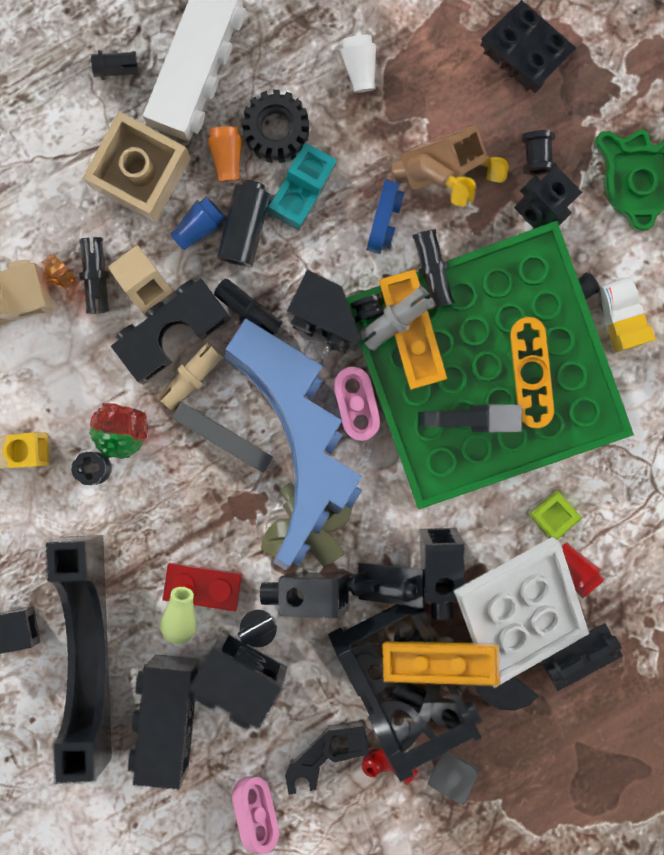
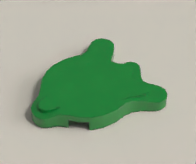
(633, 176)

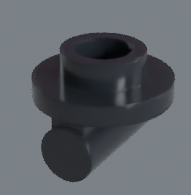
(257, 628)

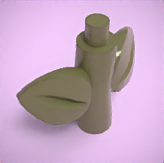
(321, 544)

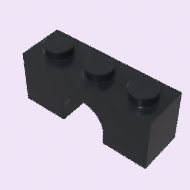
(142, 346)

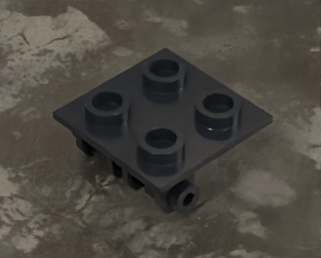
(527, 45)

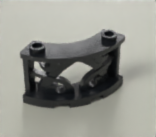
(393, 738)

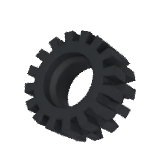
(275, 104)

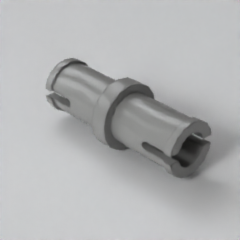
(396, 318)

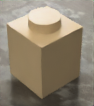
(140, 279)

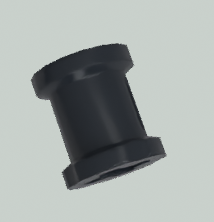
(538, 152)
(98, 477)

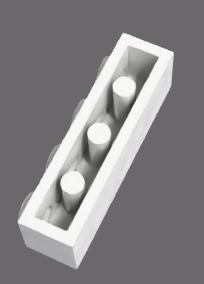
(192, 65)

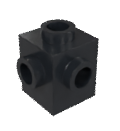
(540, 202)

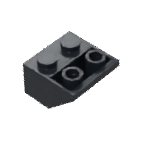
(323, 309)

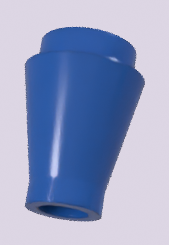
(198, 223)

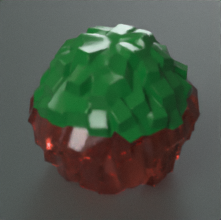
(118, 430)

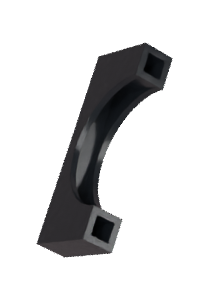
(84, 739)

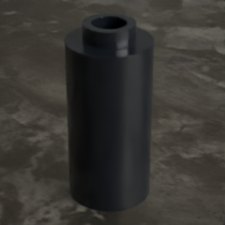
(244, 224)

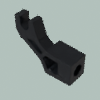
(480, 418)
(310, 760)

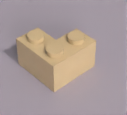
(23, 292)

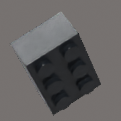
(239, 681)
(163, 722)

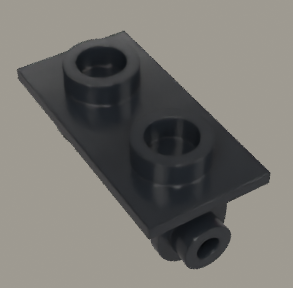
(388, 584)
(583, 657)

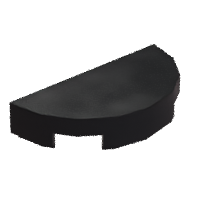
(508, 695)

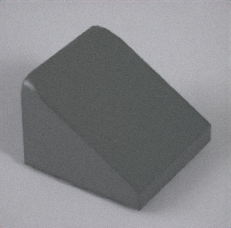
(454, 777)

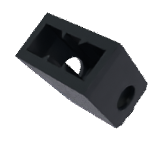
(441, 558)
(323, 594)

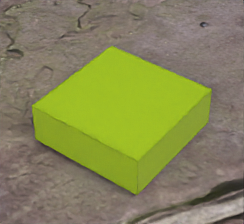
(555, 515)

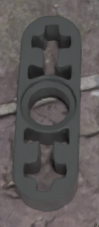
(222, 437)

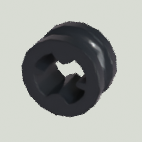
(368, 307)

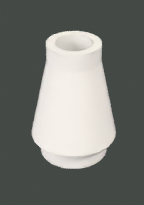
(359, 59)

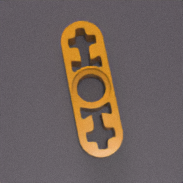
(537, 343)

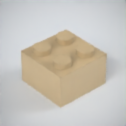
(137, 166)

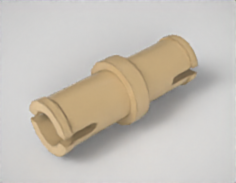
(190, 376)

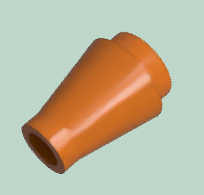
(226, 150)

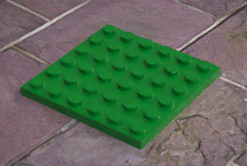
(491, 293)

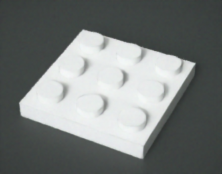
(524, 608)

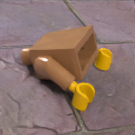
(445, 159)

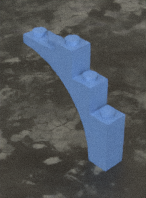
(285, 380)

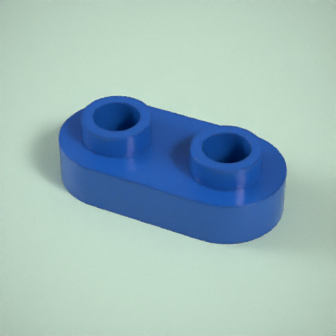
(389, 202)

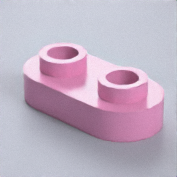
(357, 403)
(255, 811)

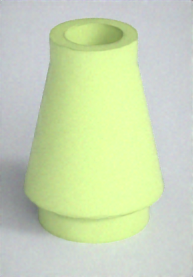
(179, 618)

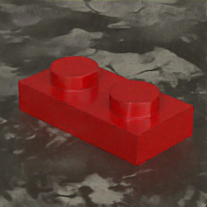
(210, 586)

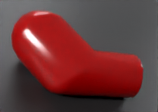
(376, 762)

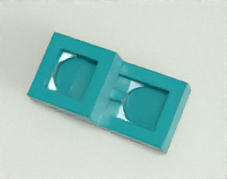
(302, 186)

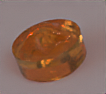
(57, 273)

